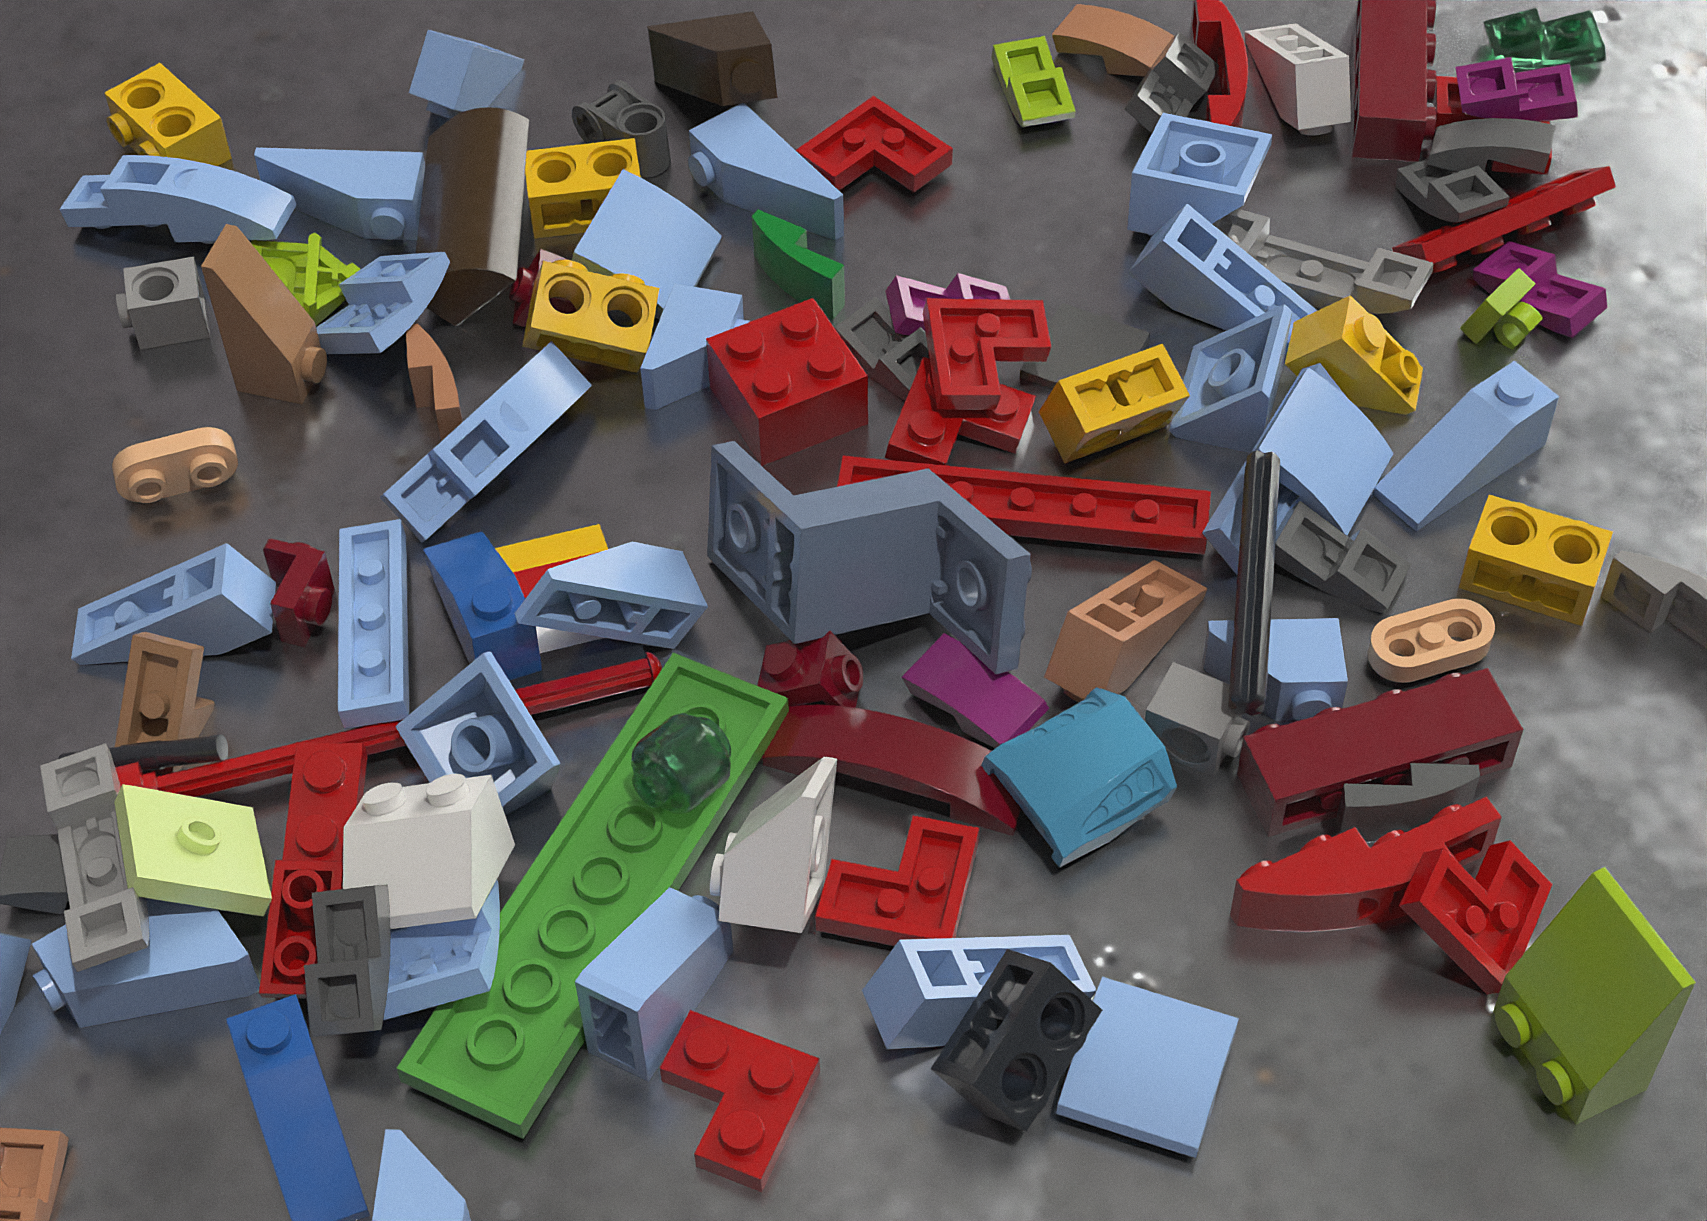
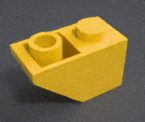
(1357, 356)

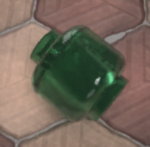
(681, 763)

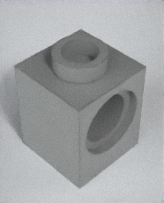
(164, 303)
(1195, 720)

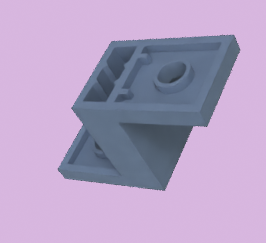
(867, 556)

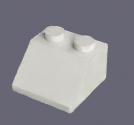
(431, 845)
(779, 855)

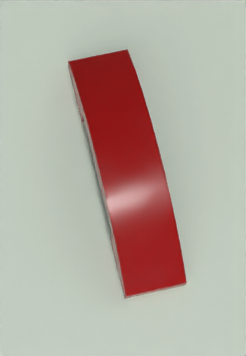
(1220, 38)

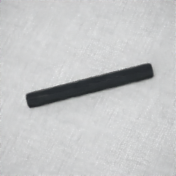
(1254, 584)

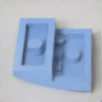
(647, 236)
(383, 302)
(1326, 450)
(443, 960)
(1149, 1067)

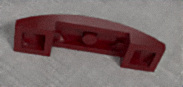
(896, 755)

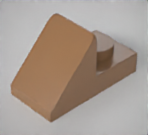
(162, 693)

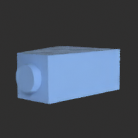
(187, 964)
(651, 979)

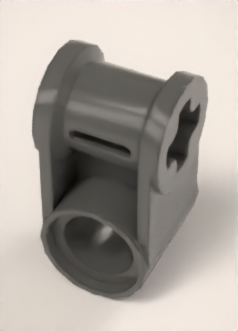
(626, 115)

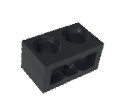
(1017, 1039)

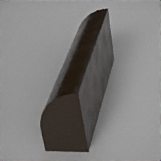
(474, 207)

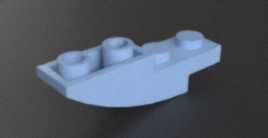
(182, 193)
(486, 442)

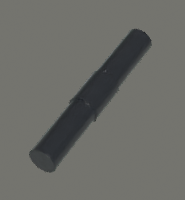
(172, 753)

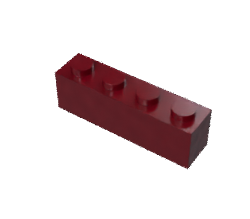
(1393, 79)
(1300, 768)

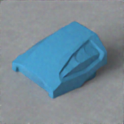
(1085, 773)

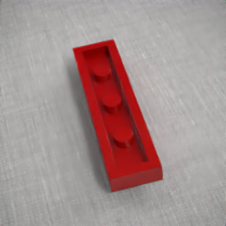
(1524, 213)

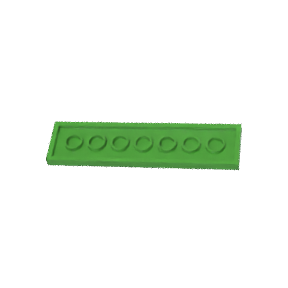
(589, 883)

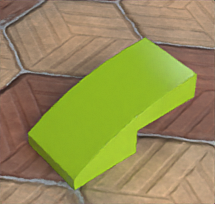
(1031, 82)

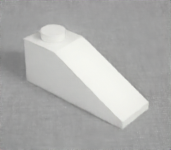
(1303, 77)

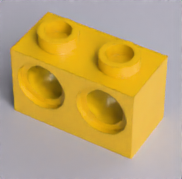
(165, 119)
(572, 182)
(589, 331)
(1113, 403)
(1535, 559)

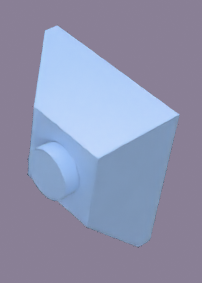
(1193, 165)

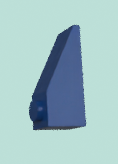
(482, 602)
(296, 1113)

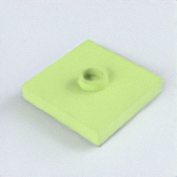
(192, 851)

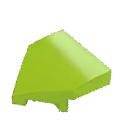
(308, 273)

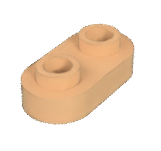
(174, 464)
(1427, 641)

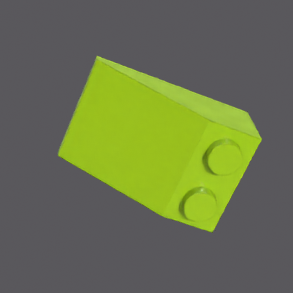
(1594, 1000)

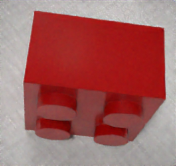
(787, 381)

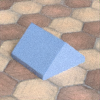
(1234, 383)
(480, 730)

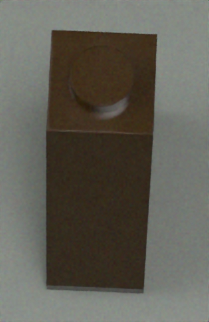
(715, 58)

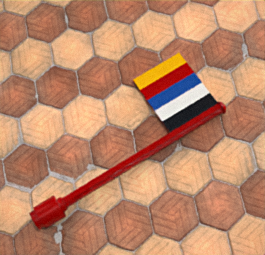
(572, 672)

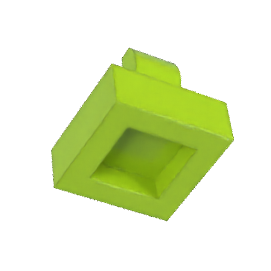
(1505, 313)

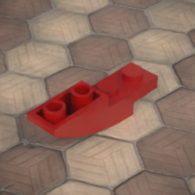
(323, 796)
(1346, 882)

